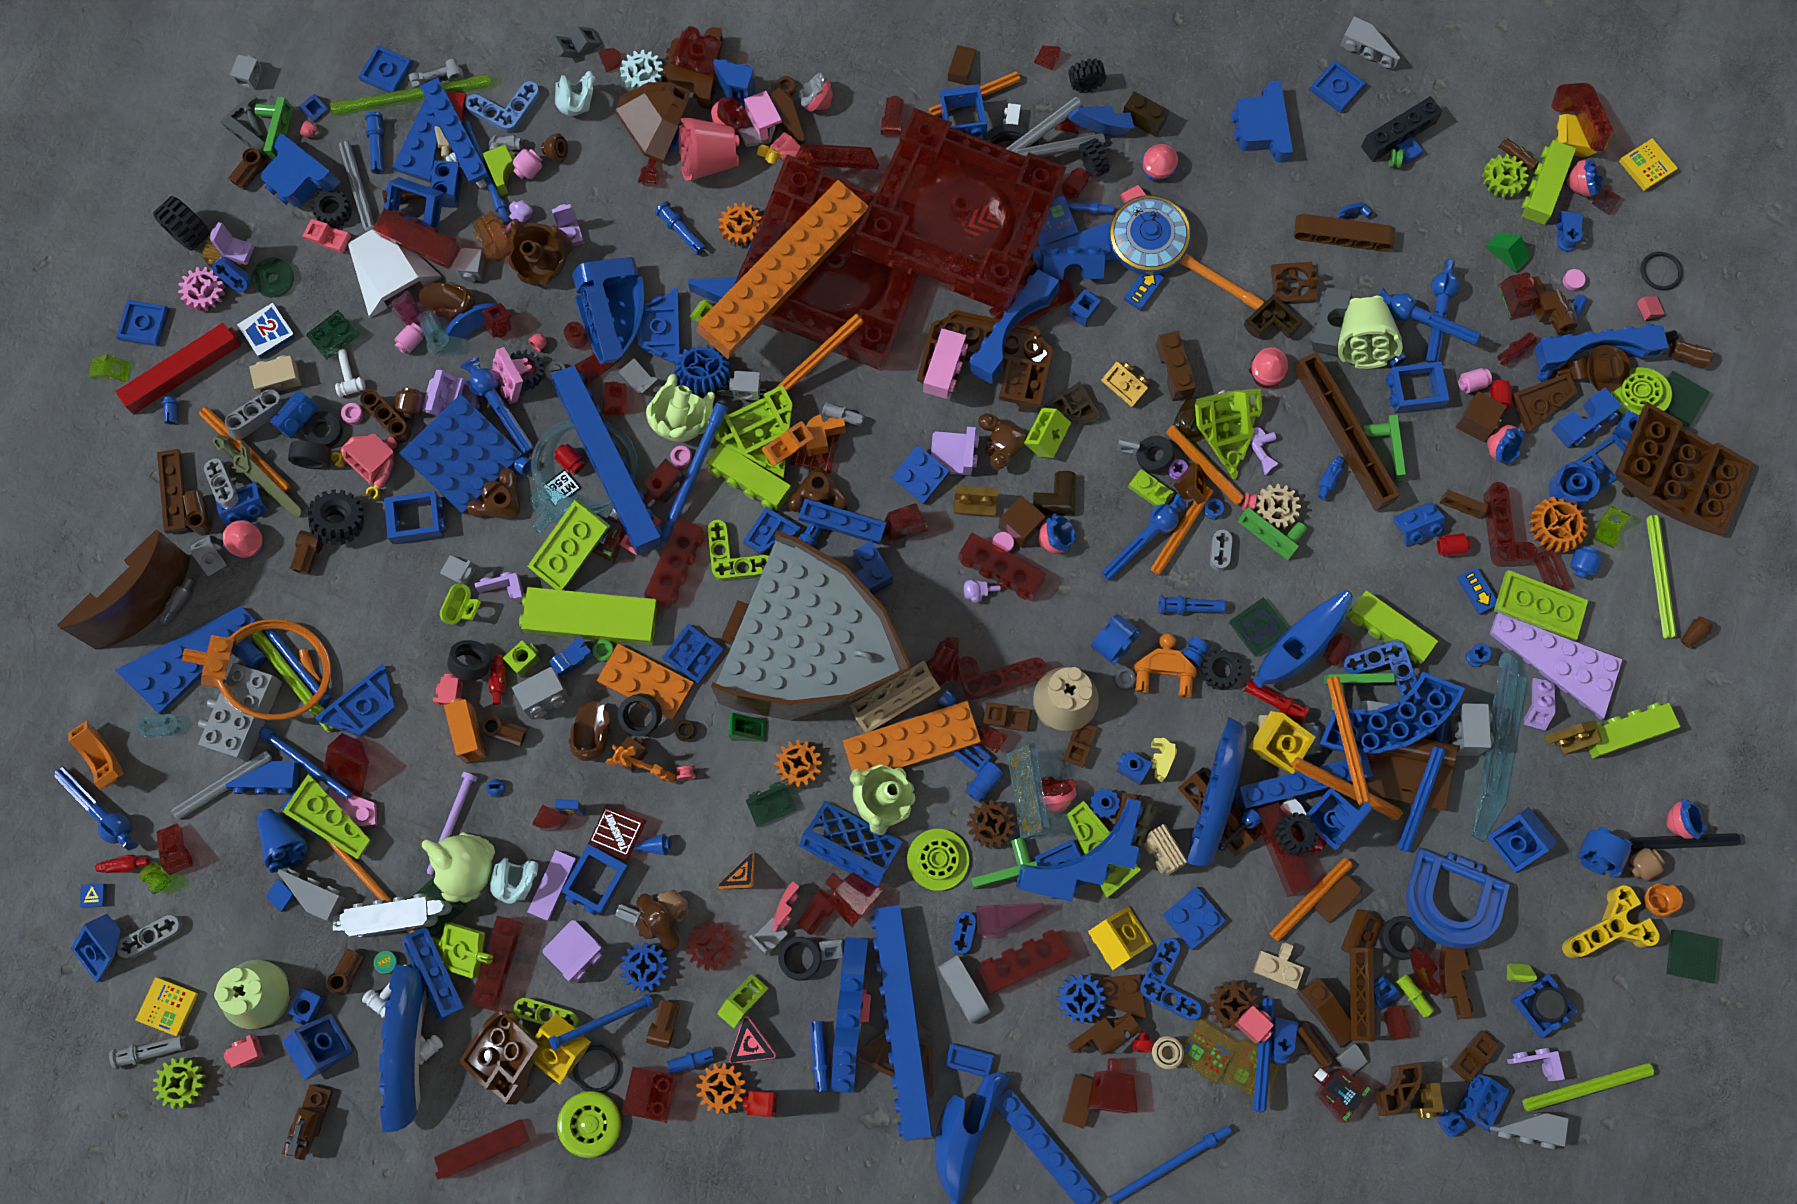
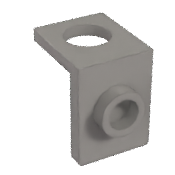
(750, 137)
(636, 376)
(207, 556)
(458, 570)
(767, 938)

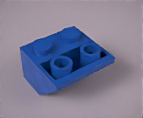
(735, 80)

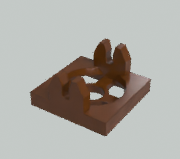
(1312, 282)

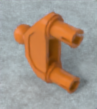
(1166, 662)

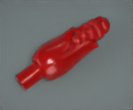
(497, 679)
(122, 864)

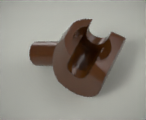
(1576, 368)

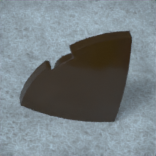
(1075, 405)

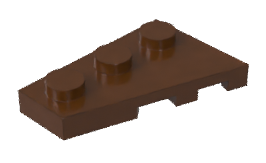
(1542, 399)

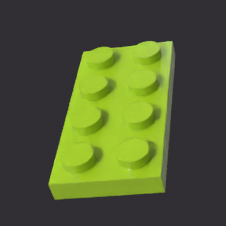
(568, 545)
(1541, 605)

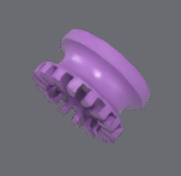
(1178, 462)

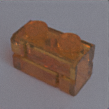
(493, 237)

